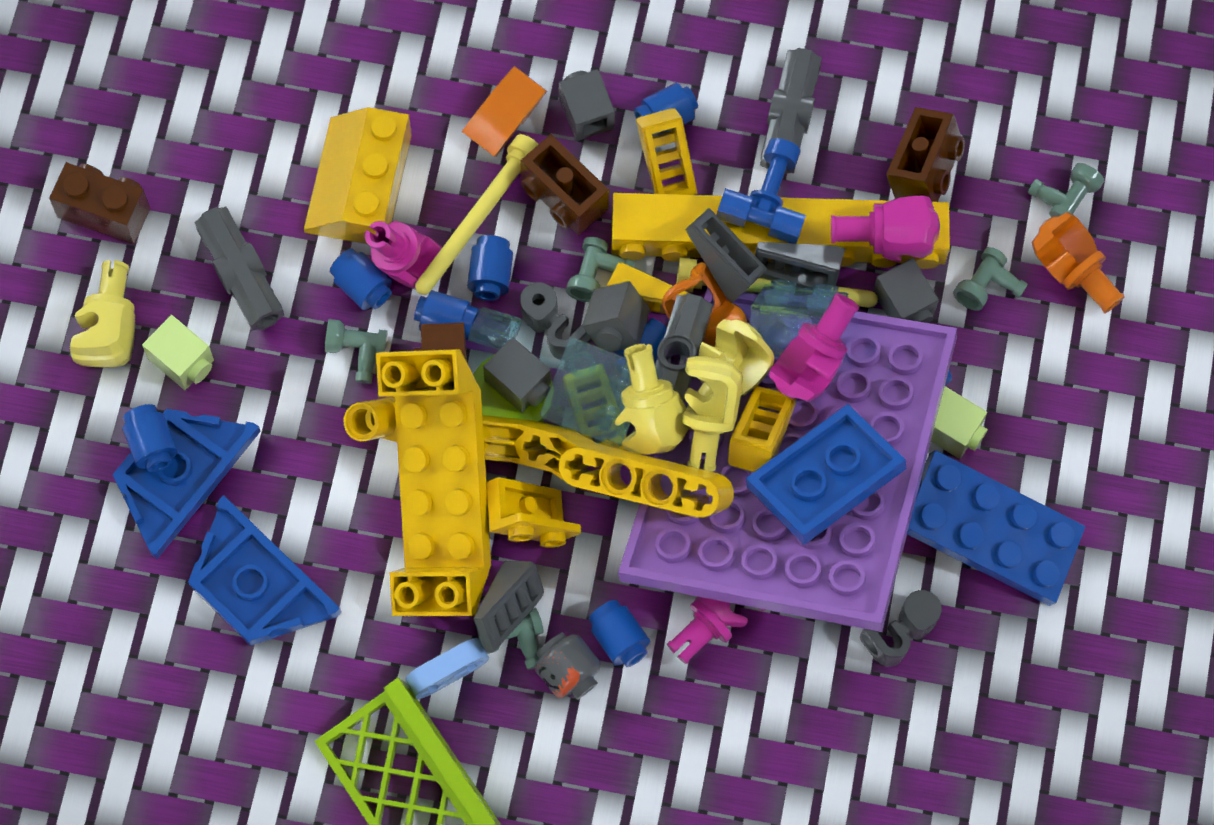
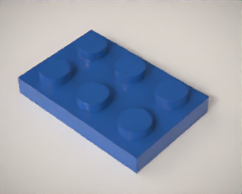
(826, 473)

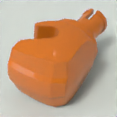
(1073, 259)

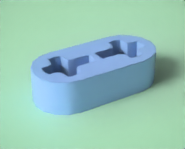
(447, 668)

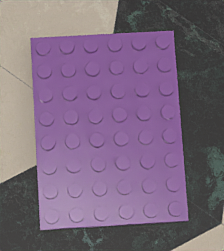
(849, 570)

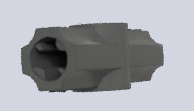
(793, 99)
(239, 268)
(683, 337)

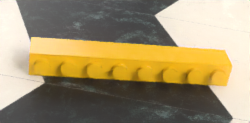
(658, 222)

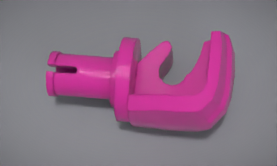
(893, 228)
(401, 251)
(815, 354)
(709, 622)

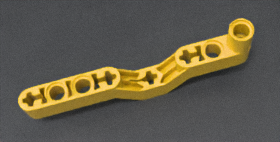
(520, 443)

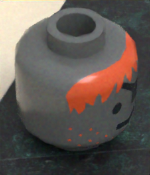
(567, 666)

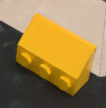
(359, 173)

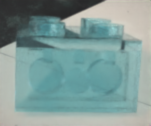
(783, 309)
(588, 392)

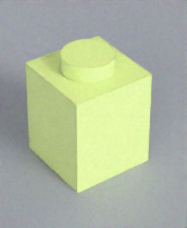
(179, 353)
(958, 424)

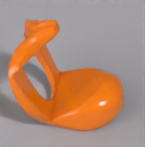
(722, 307)

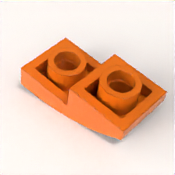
(504, 111)

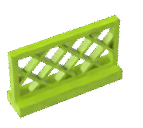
(432, 751)

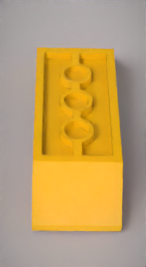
(439, 482)

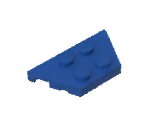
(170, 497)
(254, 581)

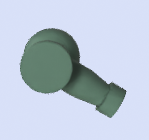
(1084, 180)
(596, 256)
(973, 293)
(367, 342)
(526, 632)

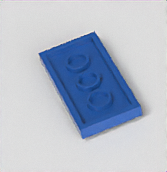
(994, 528)

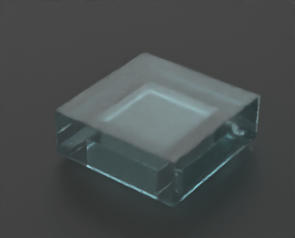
(494, 328)

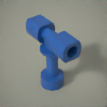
(763, 205)

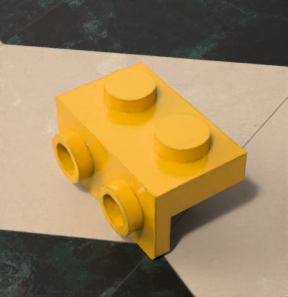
(528, 513)

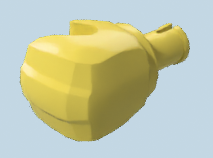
(112, 338)
(744, 348)
(650, 406)
(711, 413)

